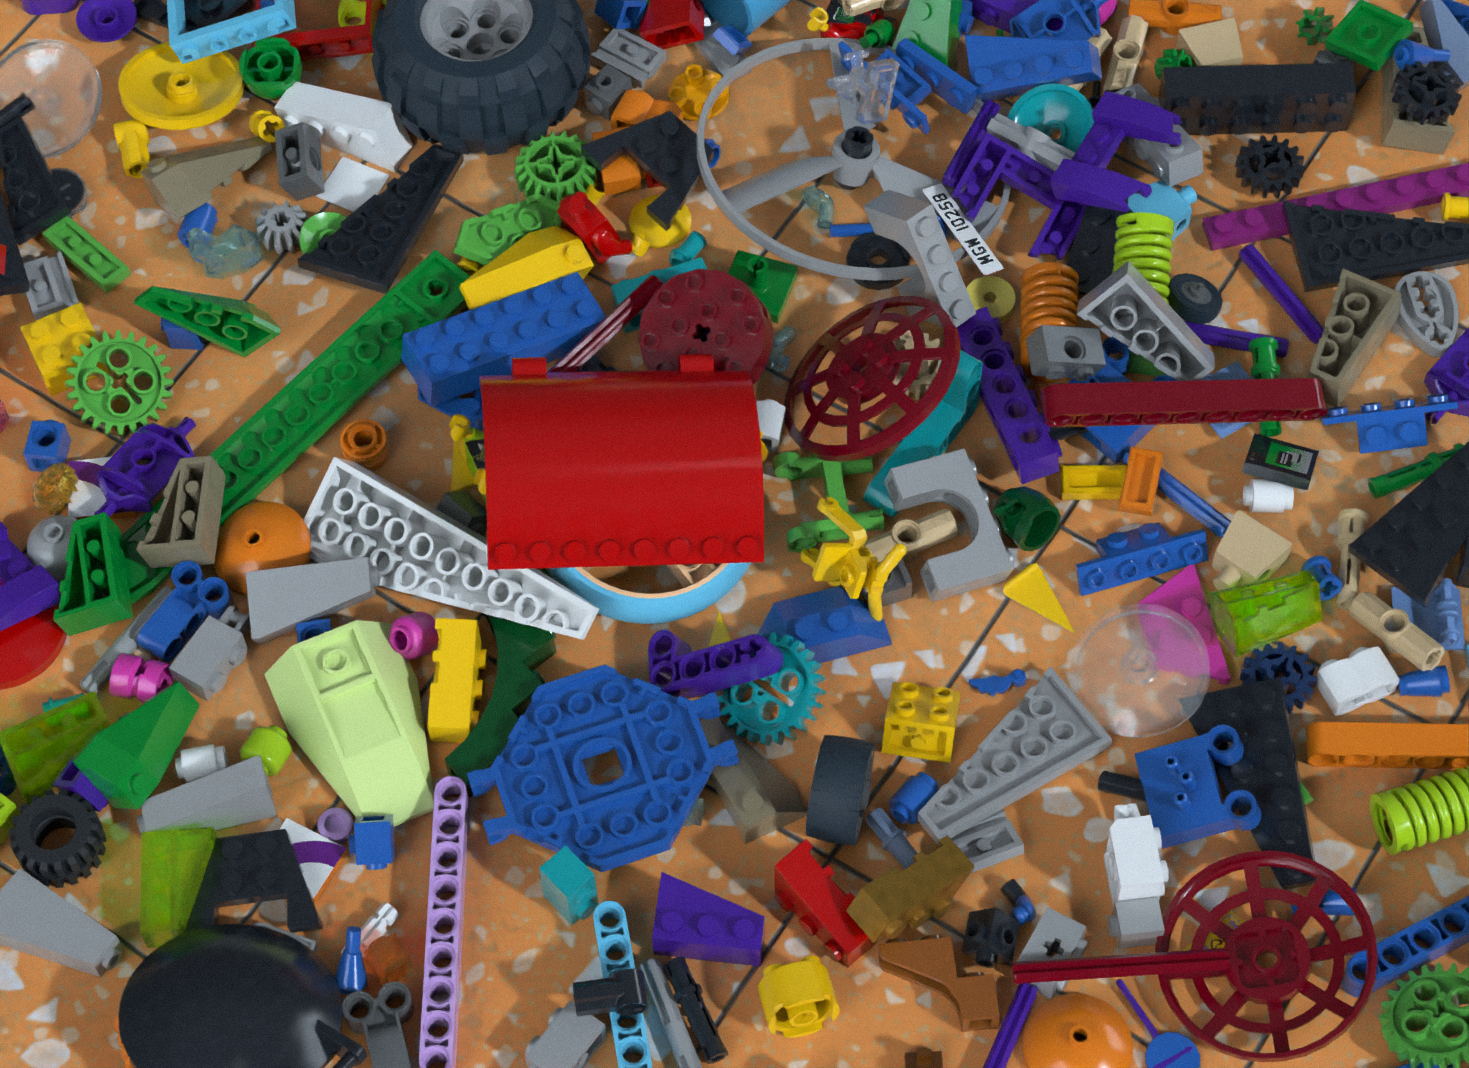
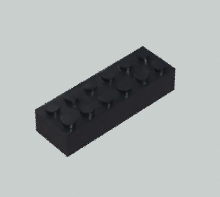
(1259, 98)

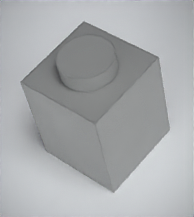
(1136, 922)

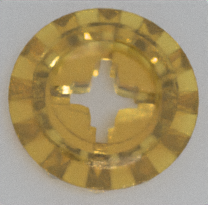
(44, 493)

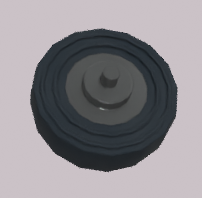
(1194, 298)

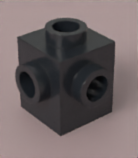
(990, 937)

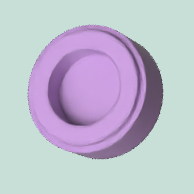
(336, 825)

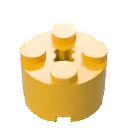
(797, 997)

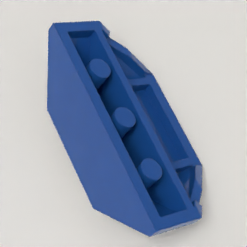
(827, 624)

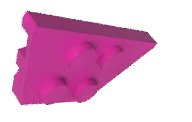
(1186, 597)

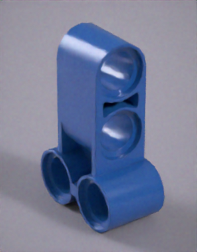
(183, 611)

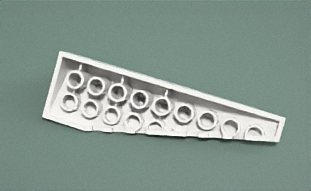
(431, 553)

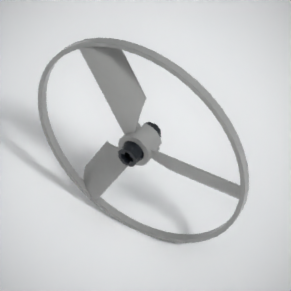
(852, 159)

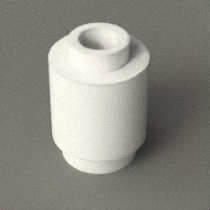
(1268, 496)
(200, 762)

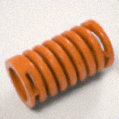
(1046, 302)

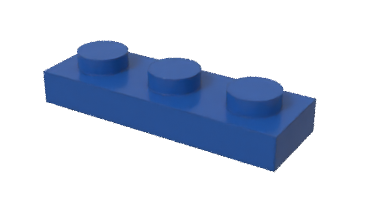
(943, 80)

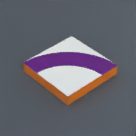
(89, 495)
(317, 856)

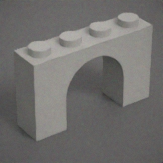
(918, 230)
(953, 481)

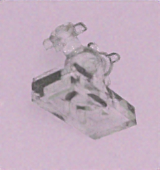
(874, 84)

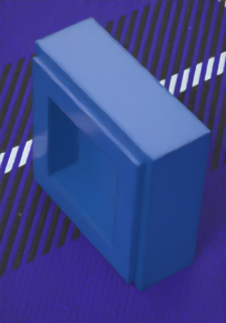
(732, 40)

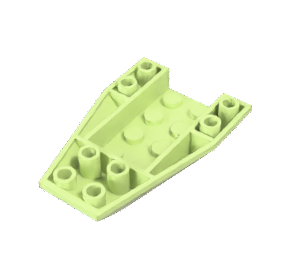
(358, 718)

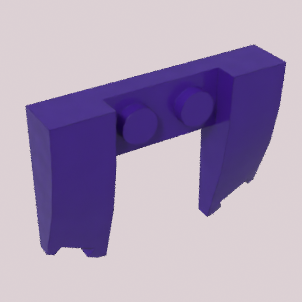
(1114, 117)
(999, 160)
(23, 587)

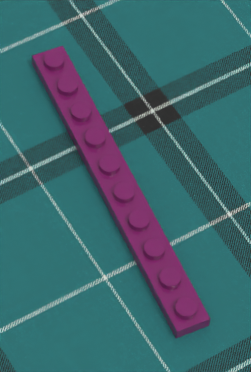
(1380, 197)

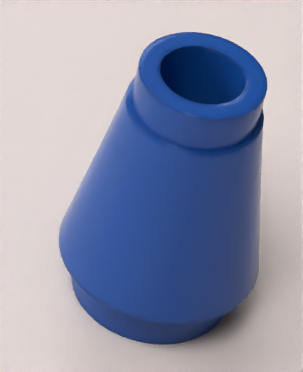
(1425, 683)

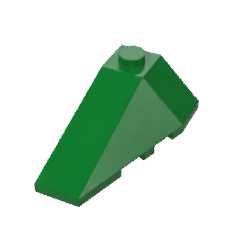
(218, 319)
(136, 750)

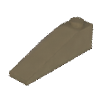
(186, 179)
(753, 790)

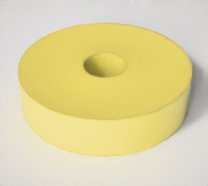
(996, 289)

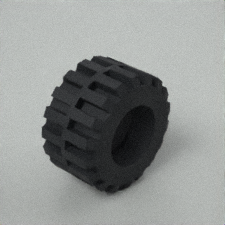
(47, 815)

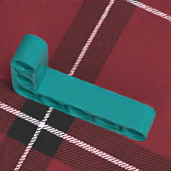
(936, 432)

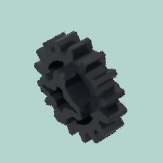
(1426, 93)
(1269, 166)

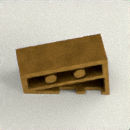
(911, 895)

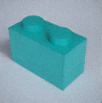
(569, 885)

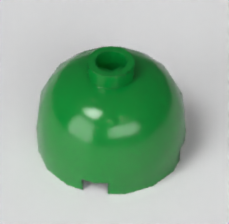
(270, 67)

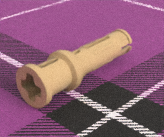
(1346, 537)

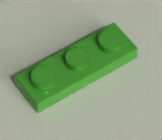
(86, 254)

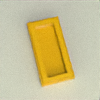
(1091, 482)

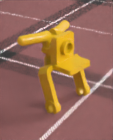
(852, 562)

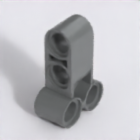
(382, 1024)

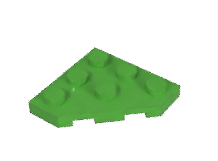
(492, 234)

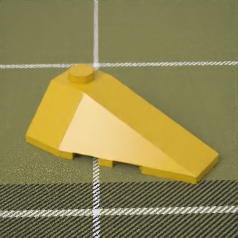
(527, 264)

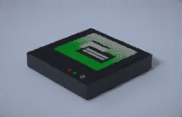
(1280, 461)

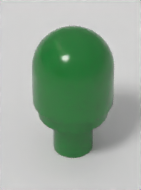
(878, 34)

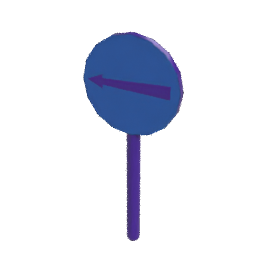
(1167, 1049)

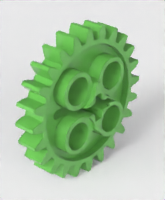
(98, 403)
(1437, 1017)

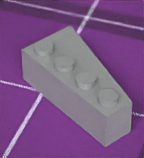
(1142, 320)

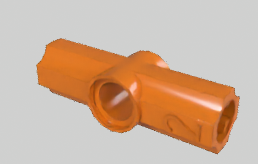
(1174, 14)

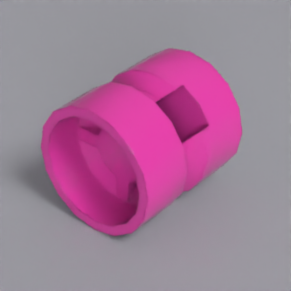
(135, 678)

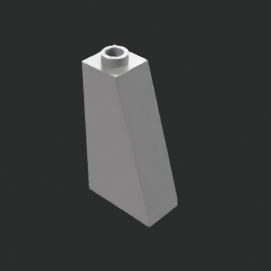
(304, 592)
(217, 800)
(53, 929)

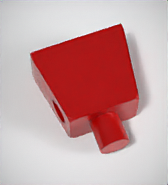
(673, 23)

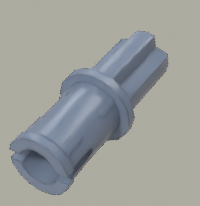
(891, 837)

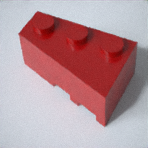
(819, 904)

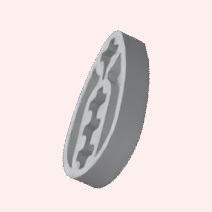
(1442, 305)

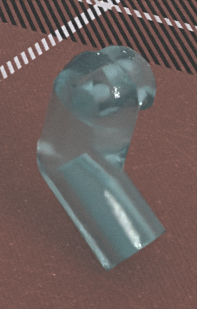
(820, 203)
(781, 341)

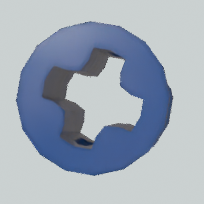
(1327, 580)

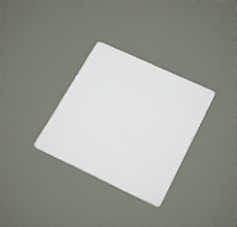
(352, 184)

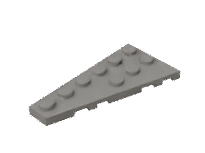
(1022, 753)

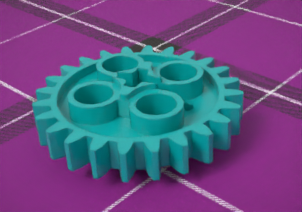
(753, 716)

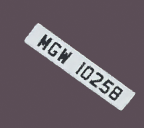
(962, 229)

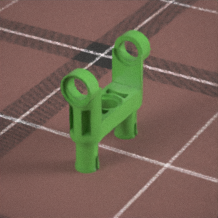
(810, 533)

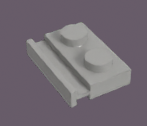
(630, 56)
(49, 286)
(990, 841)

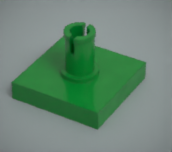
(1368, 35)
(768, 278)

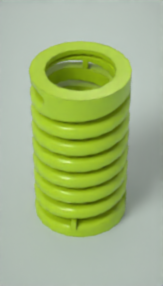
(1146, 247)
(1422, 811)

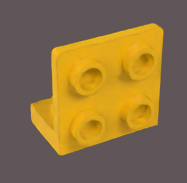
(920, 721)

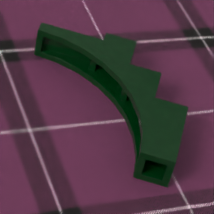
(519, 654)

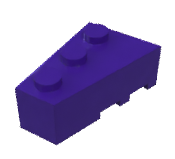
(705, 926)

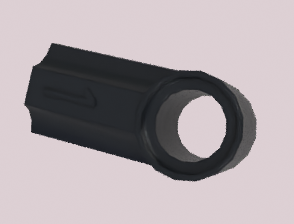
(621, 994)

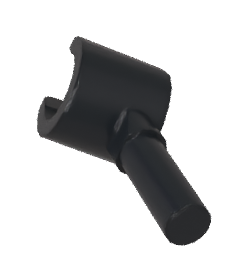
(1095, 93)

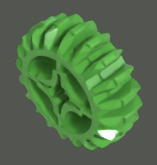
(537, 165)

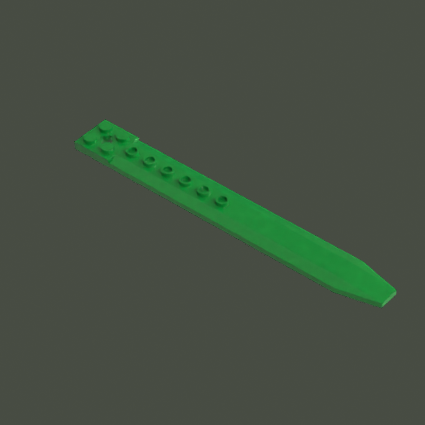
(315, 400)

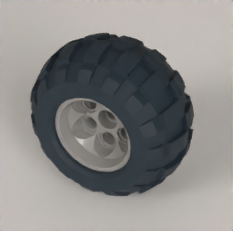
(481, 68)

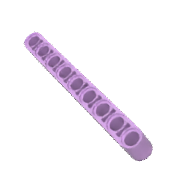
(444, 913)

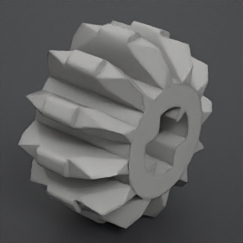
(280, 227)

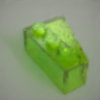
(1265, 610)
(45, 744)
(170, 880)

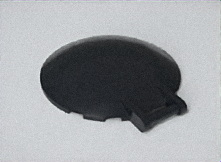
(234, 1003)

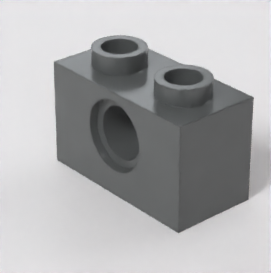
(299, 161)
(1065, 352)

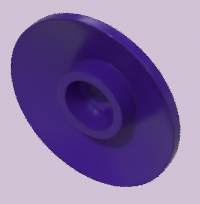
(106, 19)

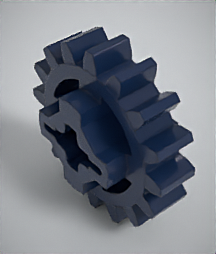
(1272, 663)

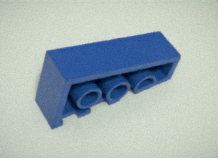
(1015, 64)

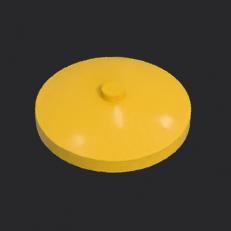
(179, 95)

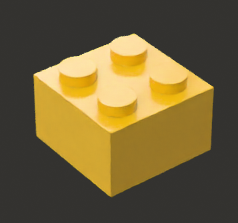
(55, 340)

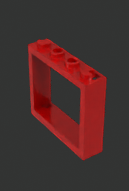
(334, 41)

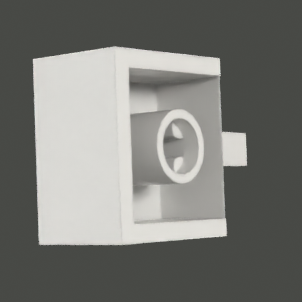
(1133, 856)

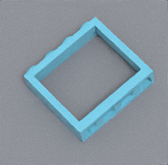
(227, 33)

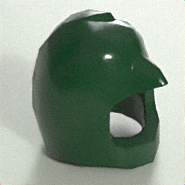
(1027, 517)

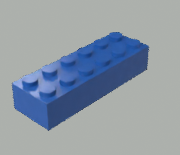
(482, 341)

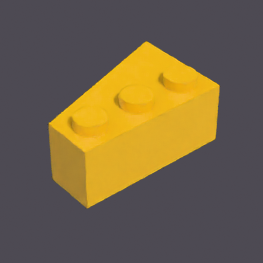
(456, 680)

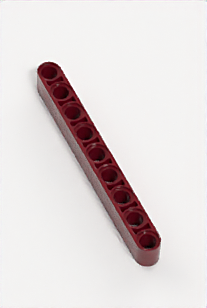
(1182, 402)

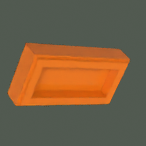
(1141, 481)

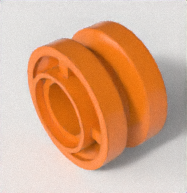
(365, 432)

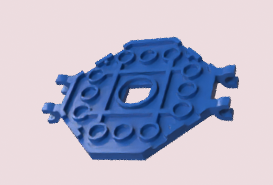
(586, 716)

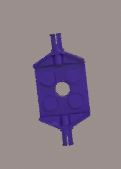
(1451, 377)
(134, 485)

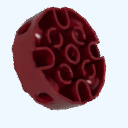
(704, 302)

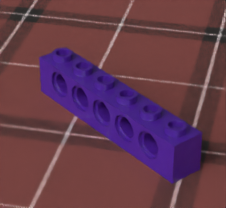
(1008, 399)

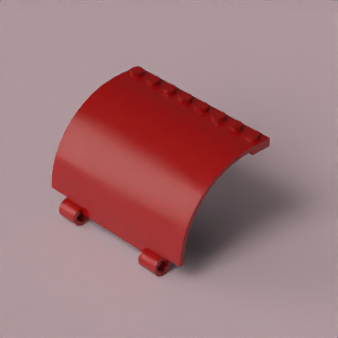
(622, 467)

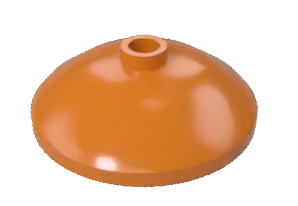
(281, 542)
(1050, 1033)

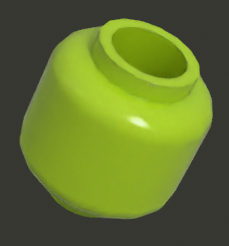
(270, 745)

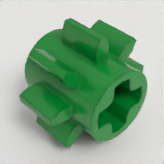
(1315, 25)
(1172, 58)

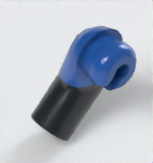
(1023, 906)

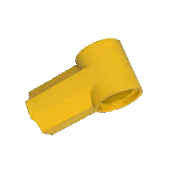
(133, 142)

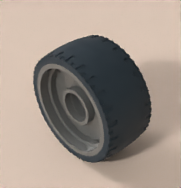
(840, 789)

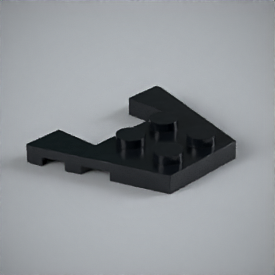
(197, 12)
(664, 150)
(254, 871)

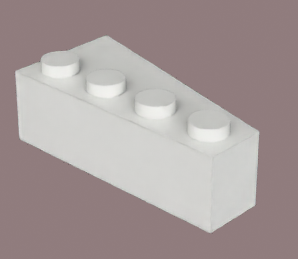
(348, 123)

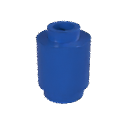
(202, 218)
(912, 797)

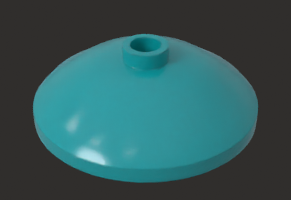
(1055, 109)

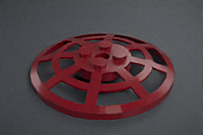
(857, 387)
(1273, 936)

